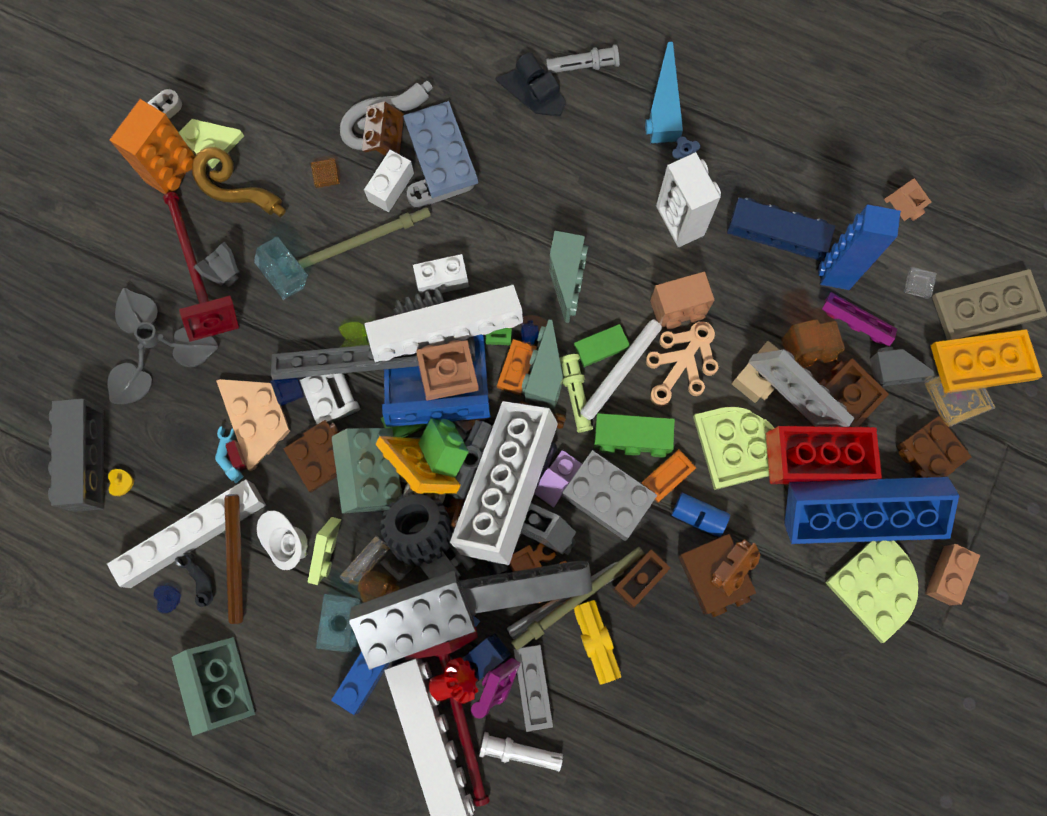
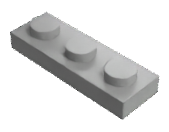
(533, 688)

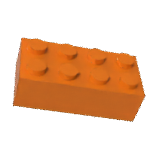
(153, 147)

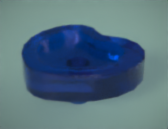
(167, 598)

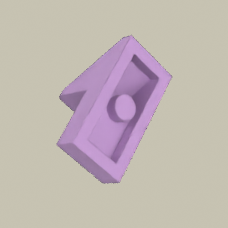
(557, 478)

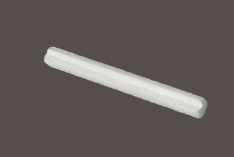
(621, 370)

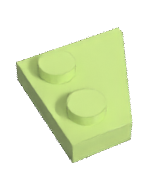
(323, 550)

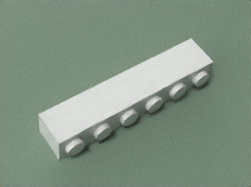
(444, 323)
(181, 537)

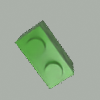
(443, 447)

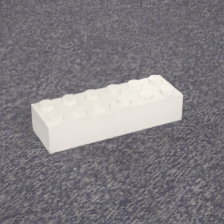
(504, 483)
(427, 740)

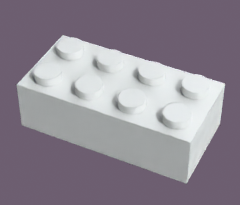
(687, 199)

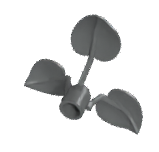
(136, 315)

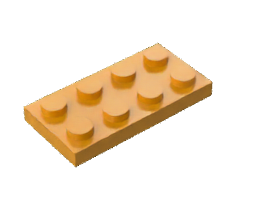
(985, 361)

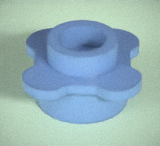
(683, 143)

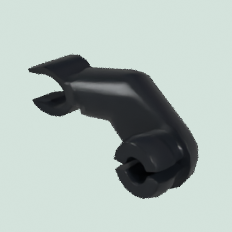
(203, 581)

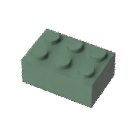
(363, 474)

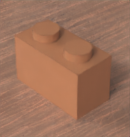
(952, 574)

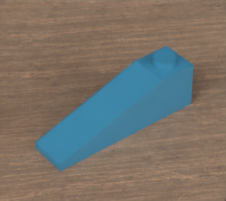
(665, 115)

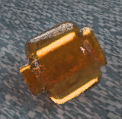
(376, 585)

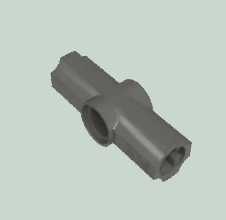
(475, 444)

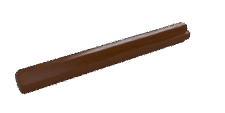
(233, 558)

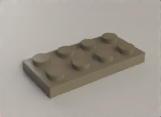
(989, 305)

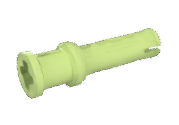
(573, 380)

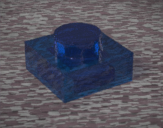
(287, 390)

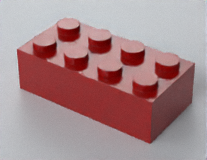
(822, 454)

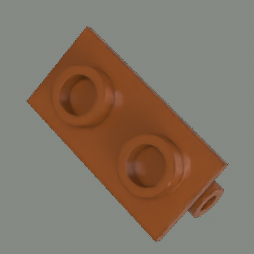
(744, 558)

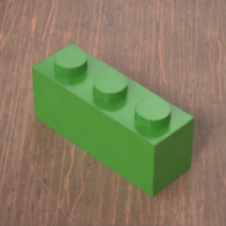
(634, 434)

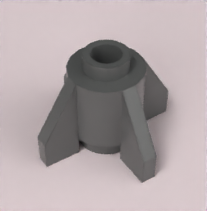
(219, 266)

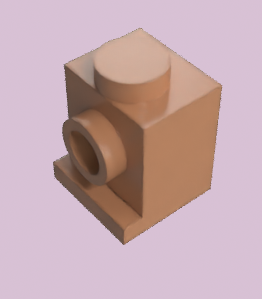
(909, 200)

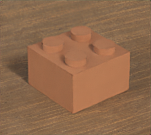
(682, 300)

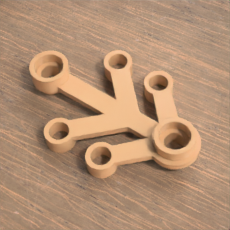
(684, 359)

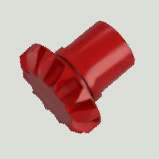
(456, 682)

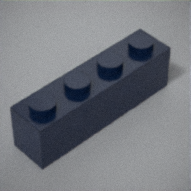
(781, 229)

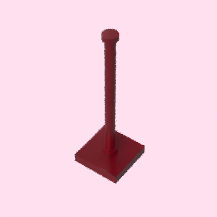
(208, 316)
(442, 651)

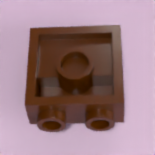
(854, 389)
(933, 450)
(314, 455)

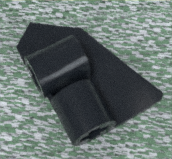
(534, 86)

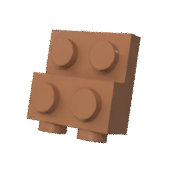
(446, 369)

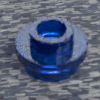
(529, 332)

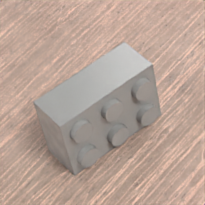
(609, 495)

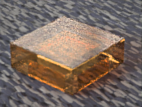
(325, 173)

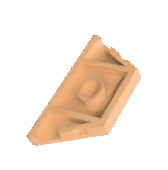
(254, 417)

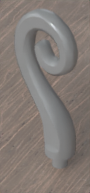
(406, 101)

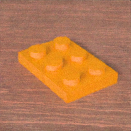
(412, 466)

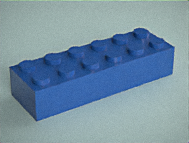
(870, 510)

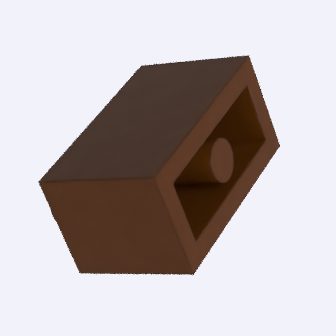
(641, 578)

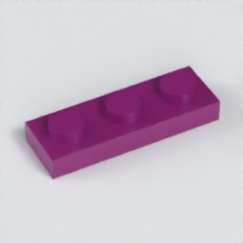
(859, 319)

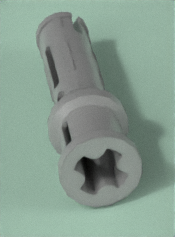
(594, 59)

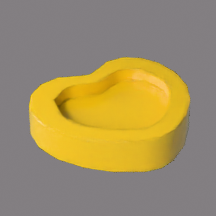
(120, 482)

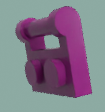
(497, 687)

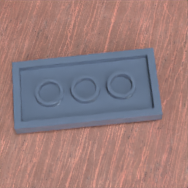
(440, 149)

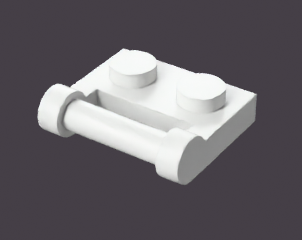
(323, 401)

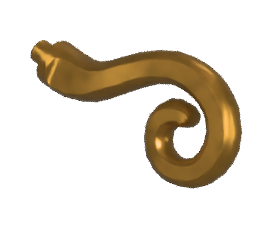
(264, 199)

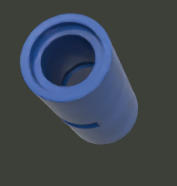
(701, 515)

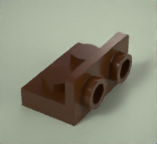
(382, 129)

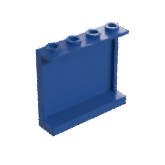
(407, 400)

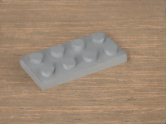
(801, 389)

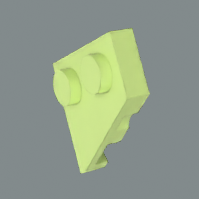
(202, 134)

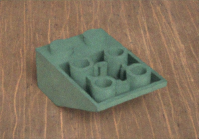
(566, 269)
(545, 381)

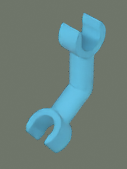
(233, 473)

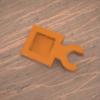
(528, 559)

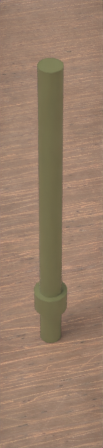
(406, 220)
(536, 629)

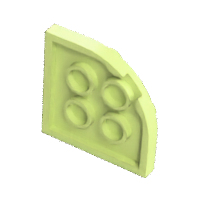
(733, 445)
(878, 587)

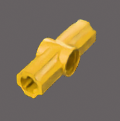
(597, 642)

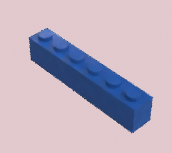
(859, 247)

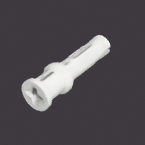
(507, 750)

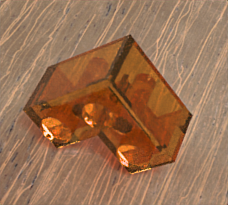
(813, 342)

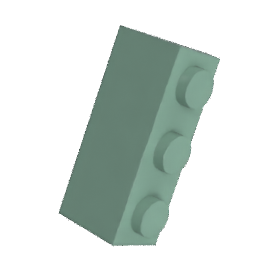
(212, 685)

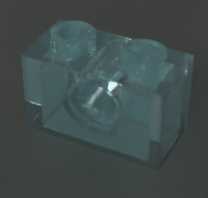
(280, 268)
(328, 636)

